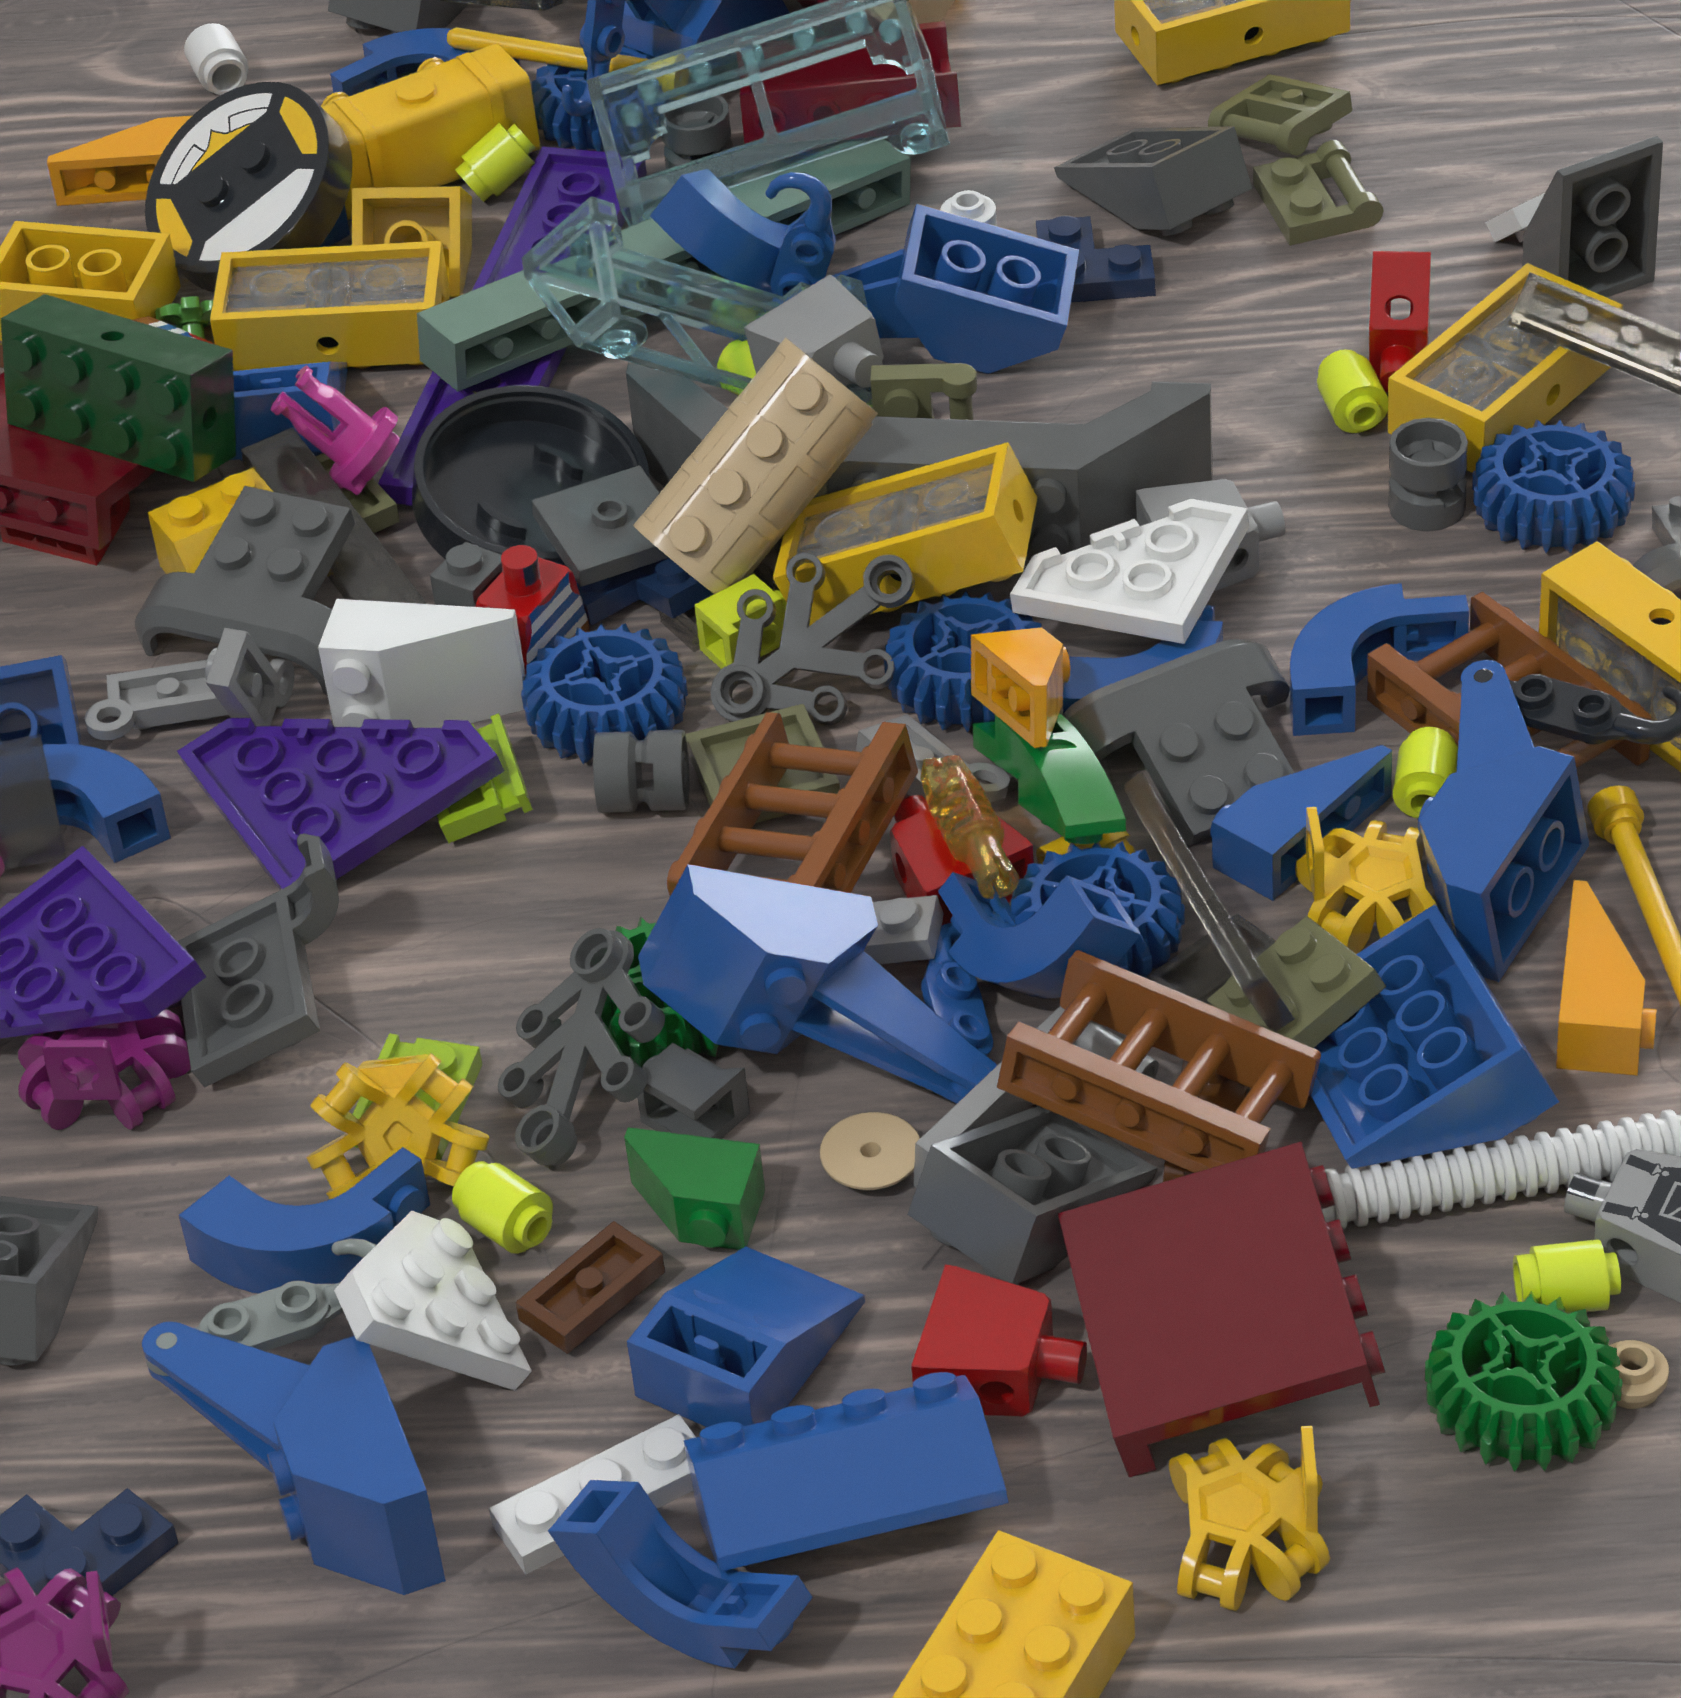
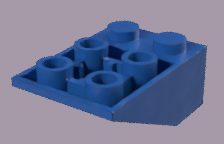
(258, 389)
(738, 1339)

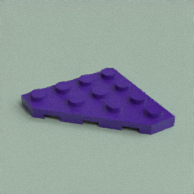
(334, 783)
(85, 954)

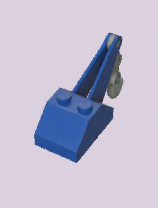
(314, 1426)

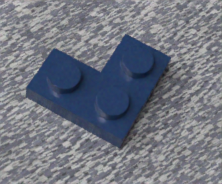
(1102, 272)
(657, 584)
(114, 1541)

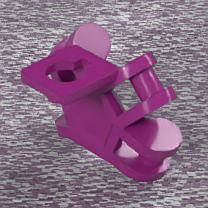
(85, 1065)
(44, 1644)

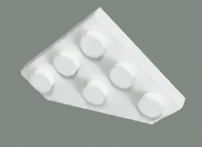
(1137, 576)
(433, 1303)

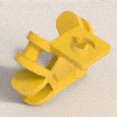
(1369, 868)
(395, 1120)
(1242, 1505)

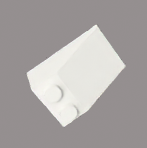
(420, 663)

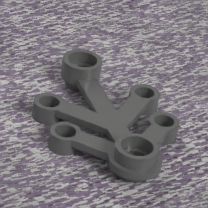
(804, 645)
(600, 968)

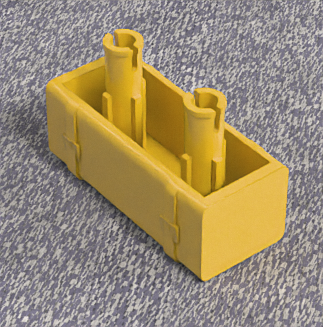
(425, 121)

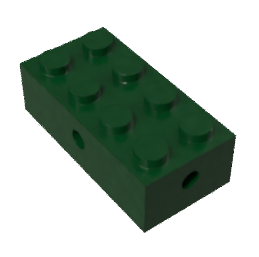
(119, 387)

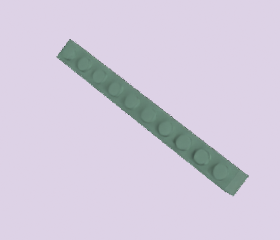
(510, 324)

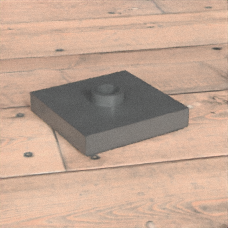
(595, 524)

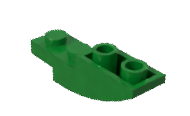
(1056, 782)

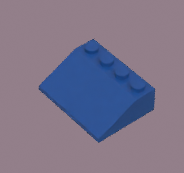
(1426, 1057)

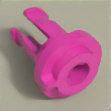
(357, 444)

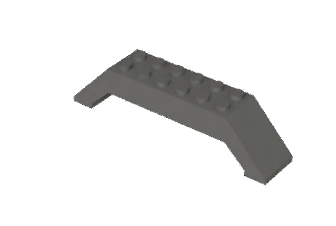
(1078, 471)

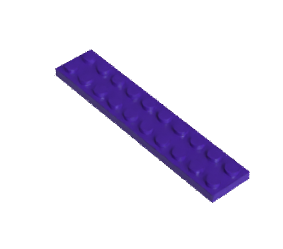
(552, 191)

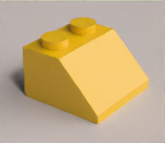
(418, 216)
(191, 522)

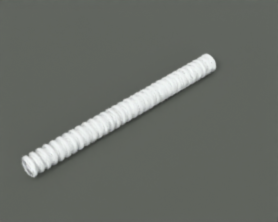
(1496, 1170)

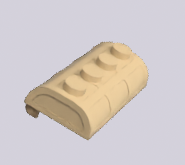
(756, 469)

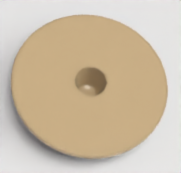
(869, 1151)

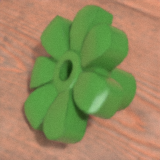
(188, 315)

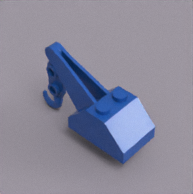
(658, 29)
(956, 285)
(786, 960)

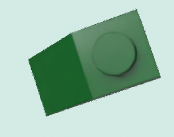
(698, 1184)

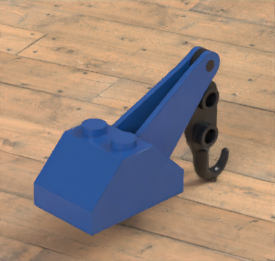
(1514, 812)

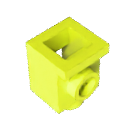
(720, 623)

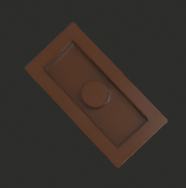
(590, 1287)

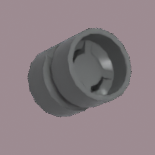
(697, 131)
(1427, 474)
(619, 771)

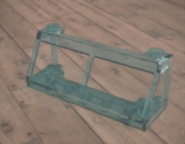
(633, 98)
(589, 259)

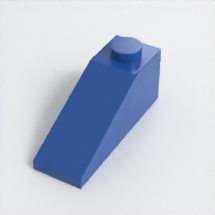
(1266, 827)

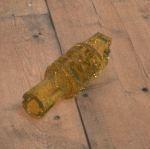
(968, 823)

